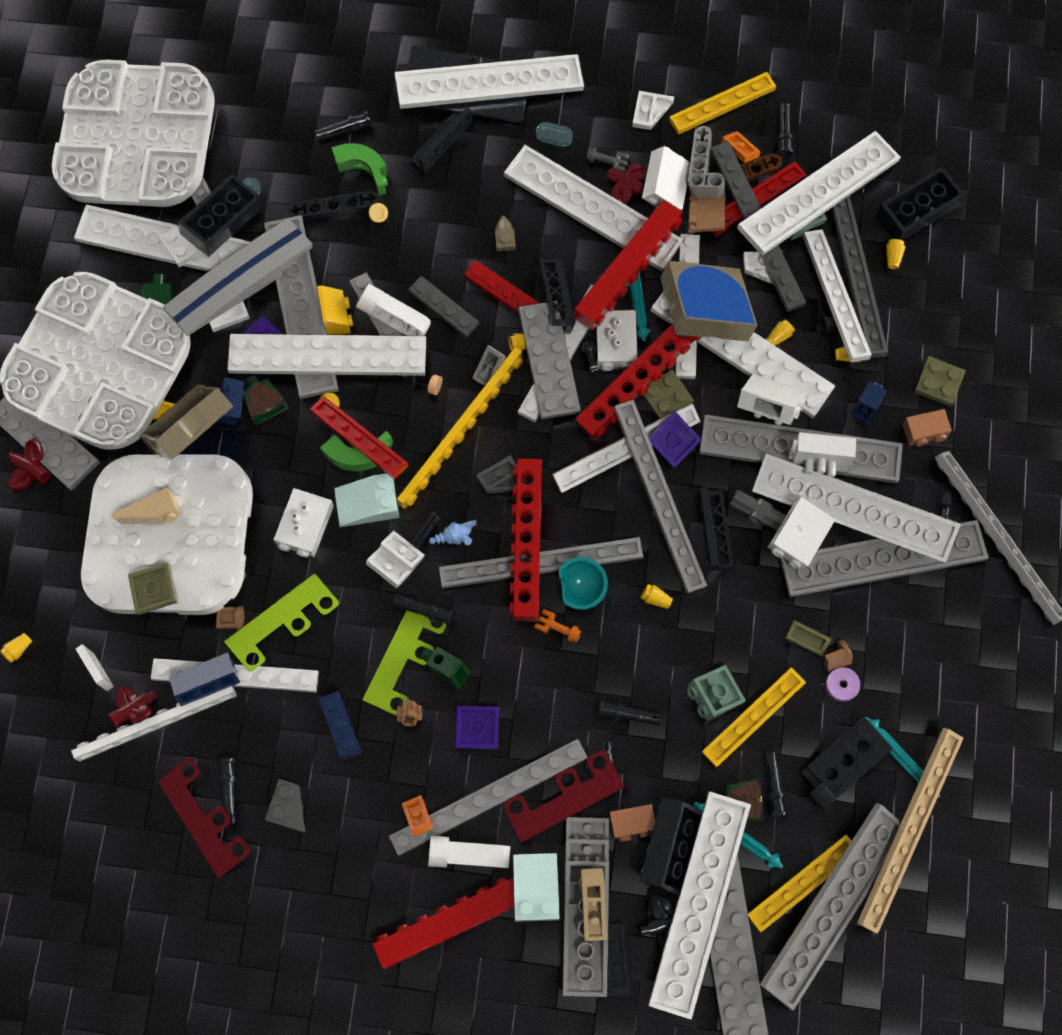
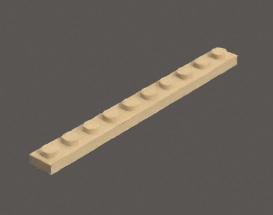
(910, 830)

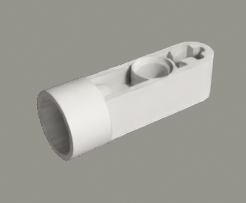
(393, 312)
(444, 851)

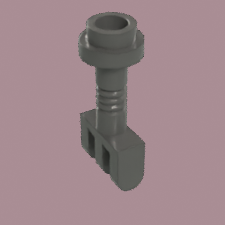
(618, 162)

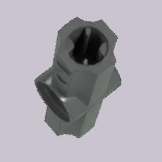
(757, 510)

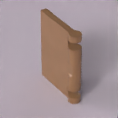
(706, 214)

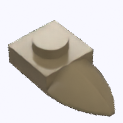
(504, 235)

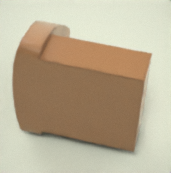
(230, 618)
(839, 658)

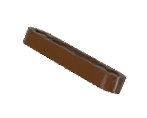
(760, 162)

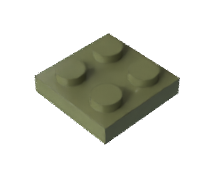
(940, 381)
(667, 395)
(152, 588)

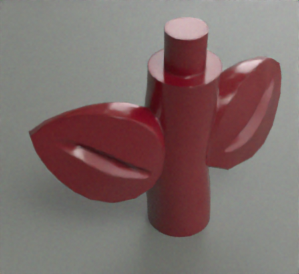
(627, 182)
(28, 466)
(131, 706)

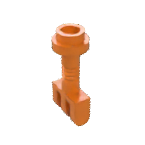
(573, 634)

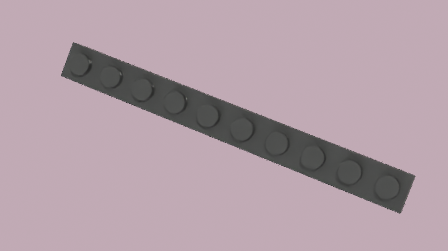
(747, 206)
(859, 277)

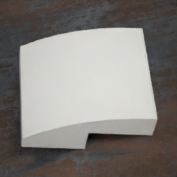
(395, 559)

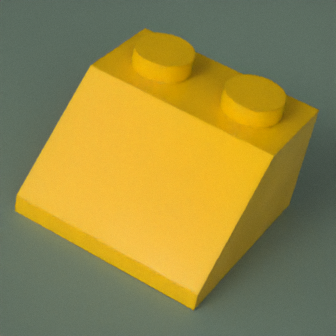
(334, 311)

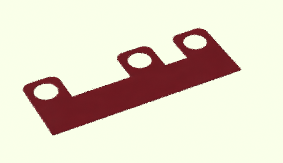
(573, 799)
(199, 825)

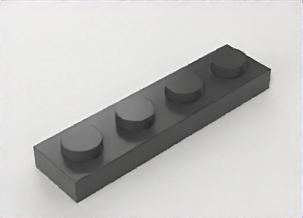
(444, 307)

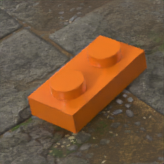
(741, 146)
(417, 816)

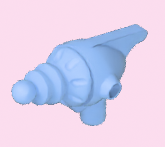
(455, 534)

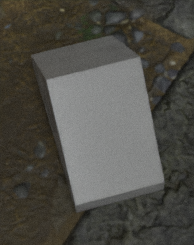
(488, 365)

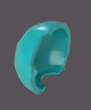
(582, 582)

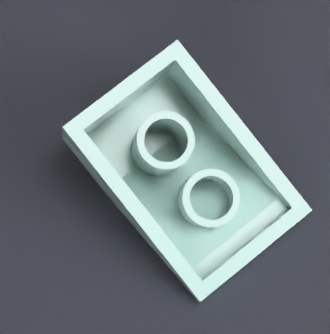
(367, 500)
(536, 887)

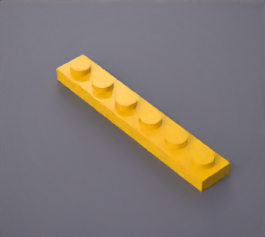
(722, 103)
(753, 717)
(798, 886)

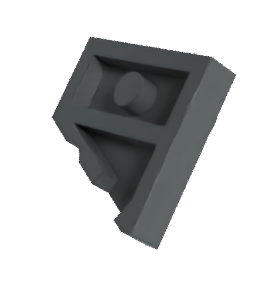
(499, 477)
(286, 806)

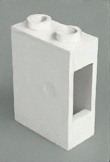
(666, 178)
(617, 340)
(771, 399)
(823, 453)
(303, 523)
(801, 534)

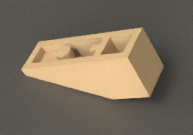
(154, 509)
(593, 904)

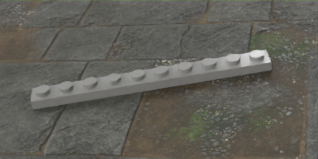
(660, 496)
(1003, 541)
(550, 561)
(492, 795)

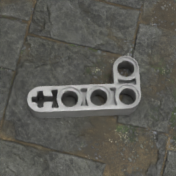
(700, 181)

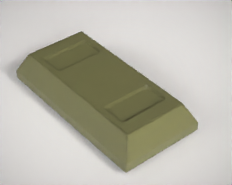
(808, 638)

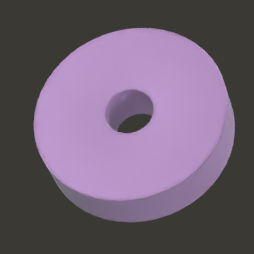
(833, 684)

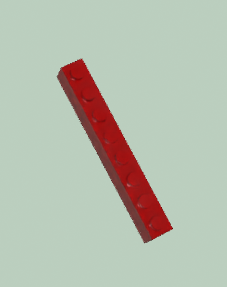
(627, 265)
(446, 923)

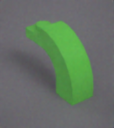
(362, 157)
(350, 458)

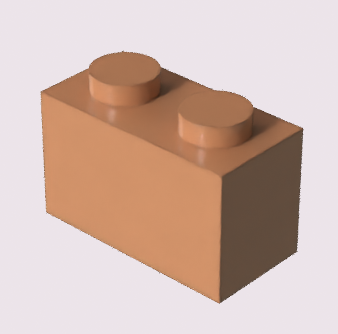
(926, 428)
(632, 822)

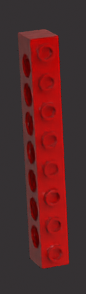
(614, 391)
(530, 610)

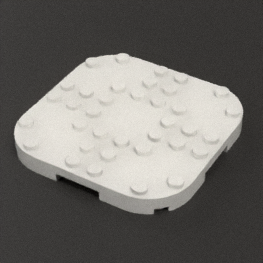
(134, 133)
(95, 361)
(200, 545)

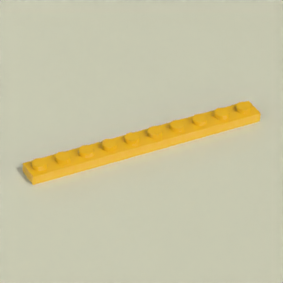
(457, 434)

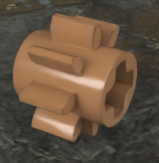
(409, 713)

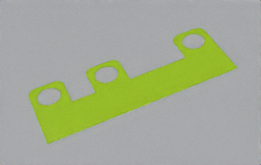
(281, 612)
(400, 649)

